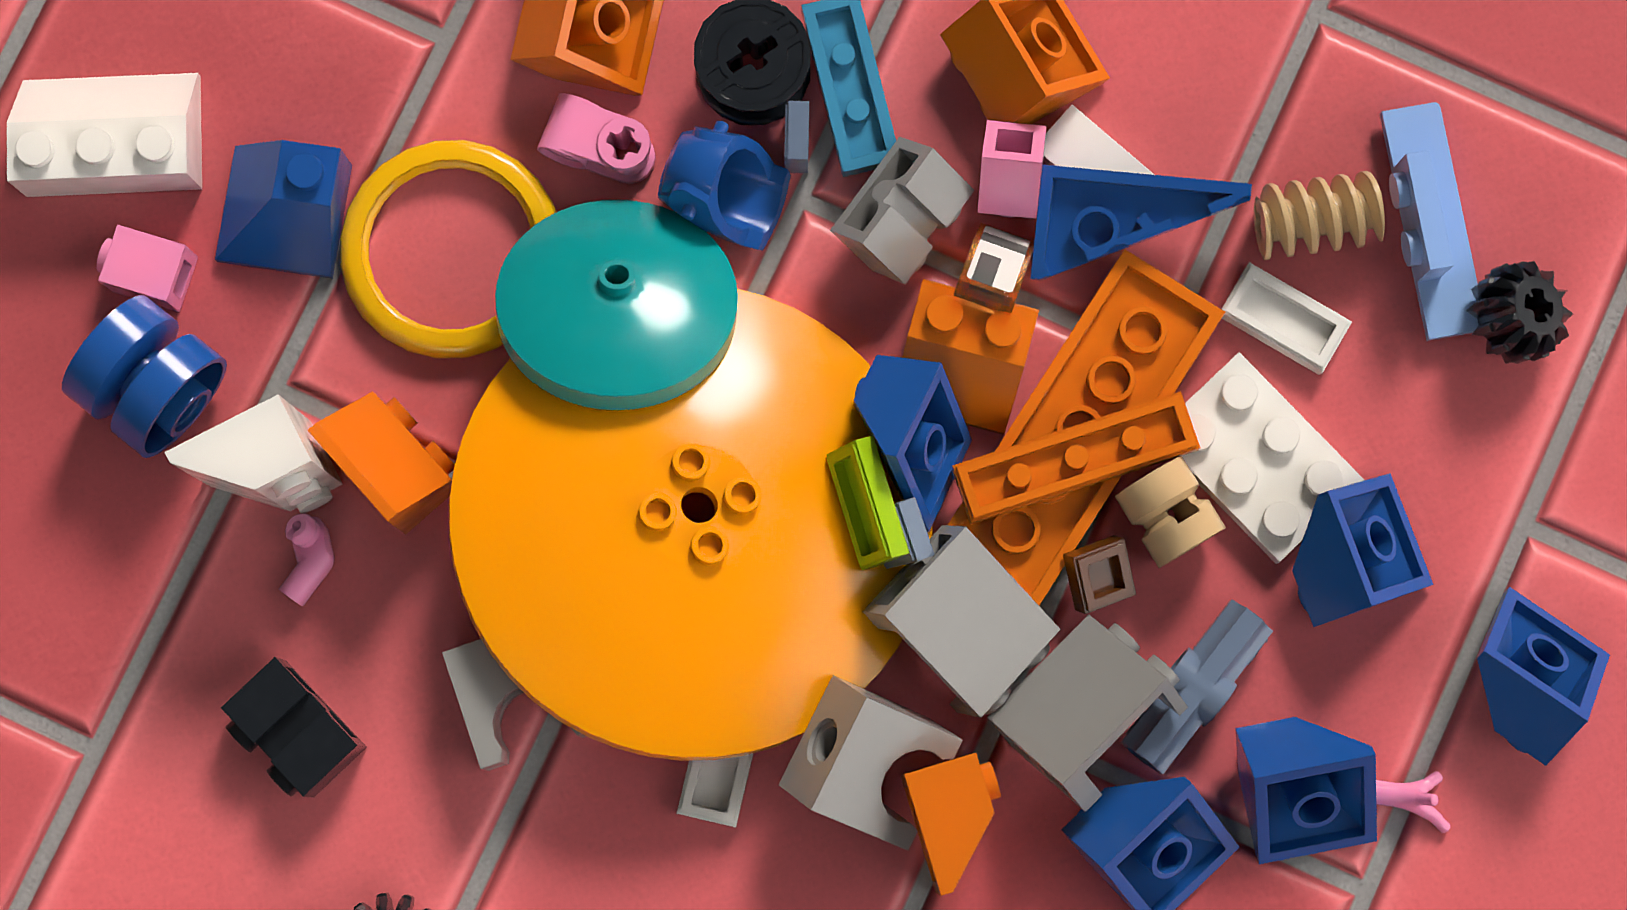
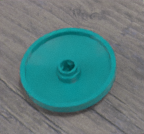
(616, 304)

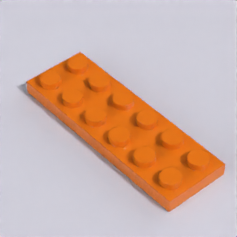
(1121, 353)

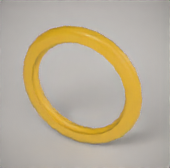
(359, 224)

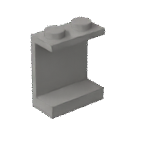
(965, 620)
(1082, 704)

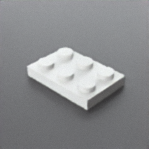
(1261, 457)

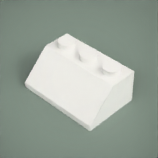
(106, 135)
(262, 458)

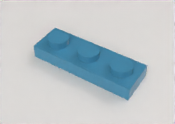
(849, 83)

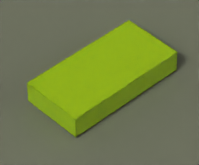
(867, 503)

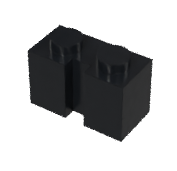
(293, 728)

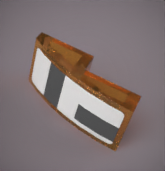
(994, 269)

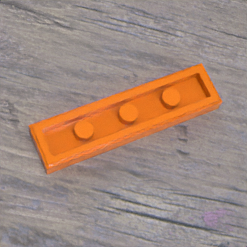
(1075, 457)

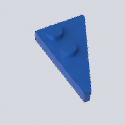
(1104, 211)

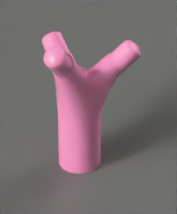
(1414, 798)

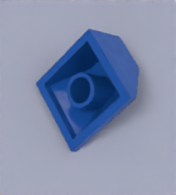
(285, 207)
(915, 427)
(1357, 551)
(1538, 677)
(1305, 788)
(1152, 841)

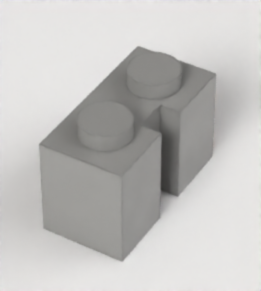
(901, 208)

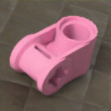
(588, 135)

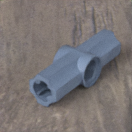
(1205, 686)

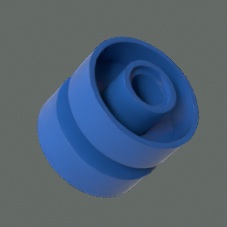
(143, 375)

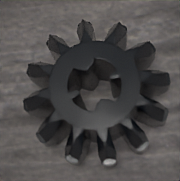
(1520, 312)

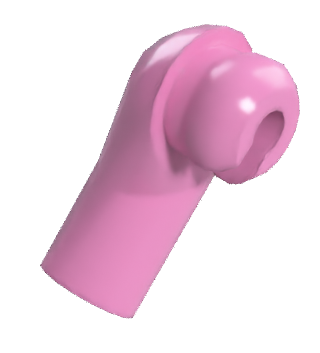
(313, 555)

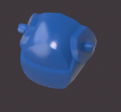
(725, 185)

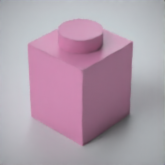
(1011, 169)
(147, 266)

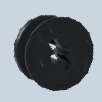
(758, 30)

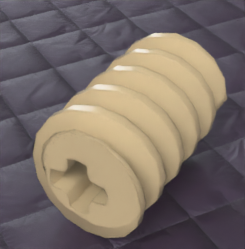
(1318, 213)

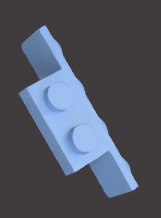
(1431, 217)

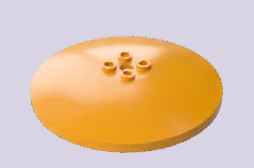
(626, 608)

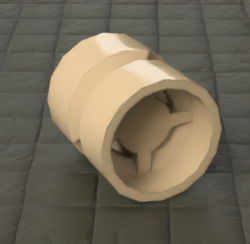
(1166, 489)

